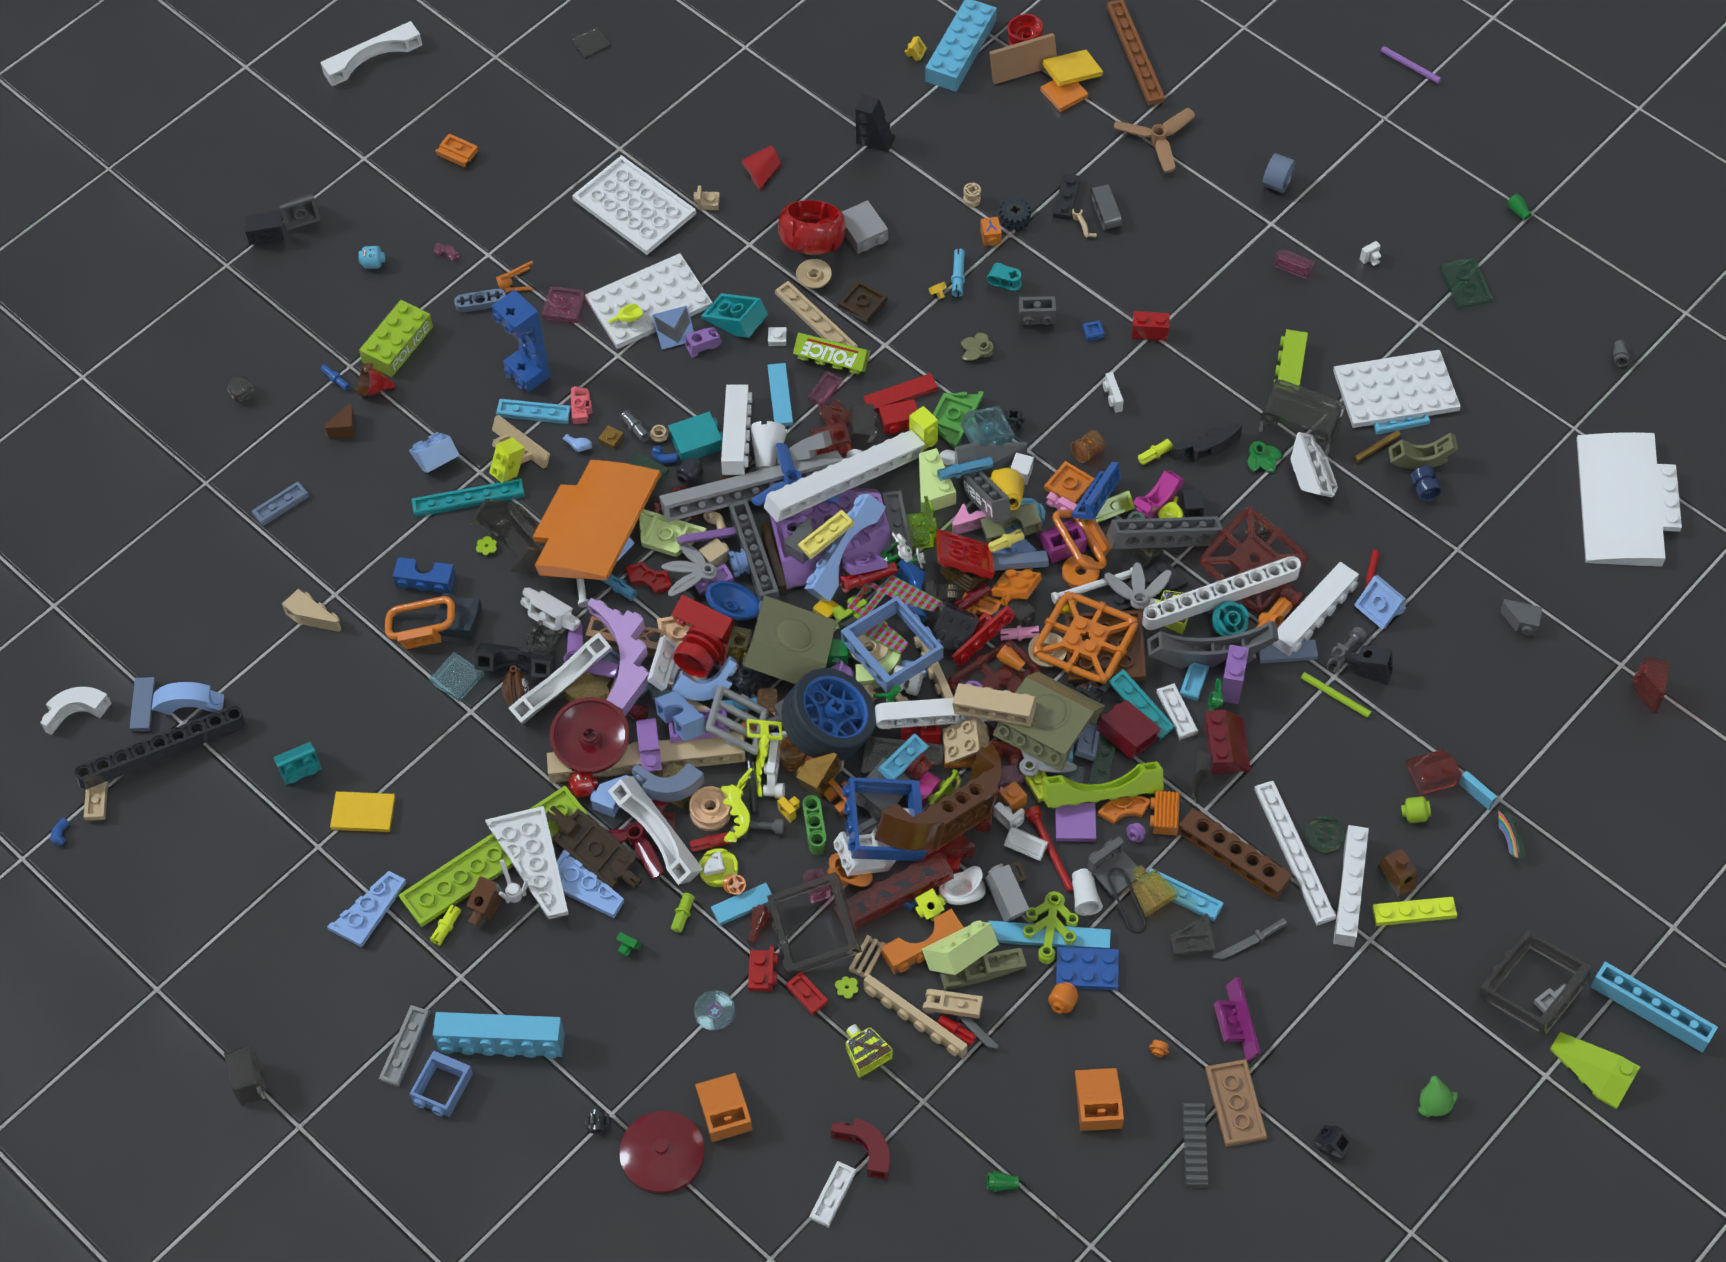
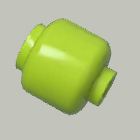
(1416, 809)

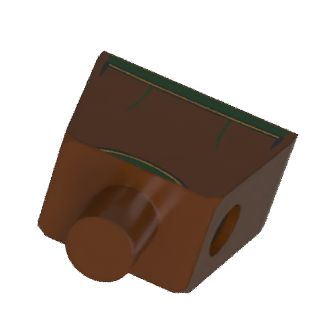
(1397, 869)
(483, 901)

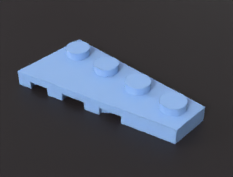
(586, 887)
(364, 916)

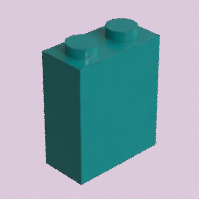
(696, 436)

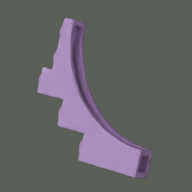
(631, 676)

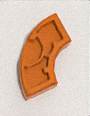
(1123, 807)

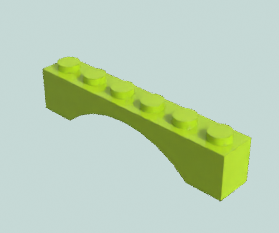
(1140, 780)

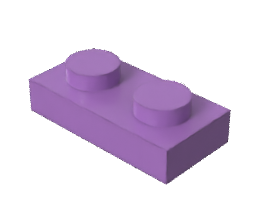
(723, 574)

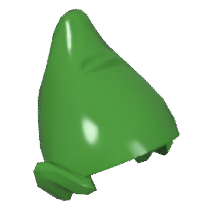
(1436, 1098)

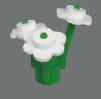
(904, 552)

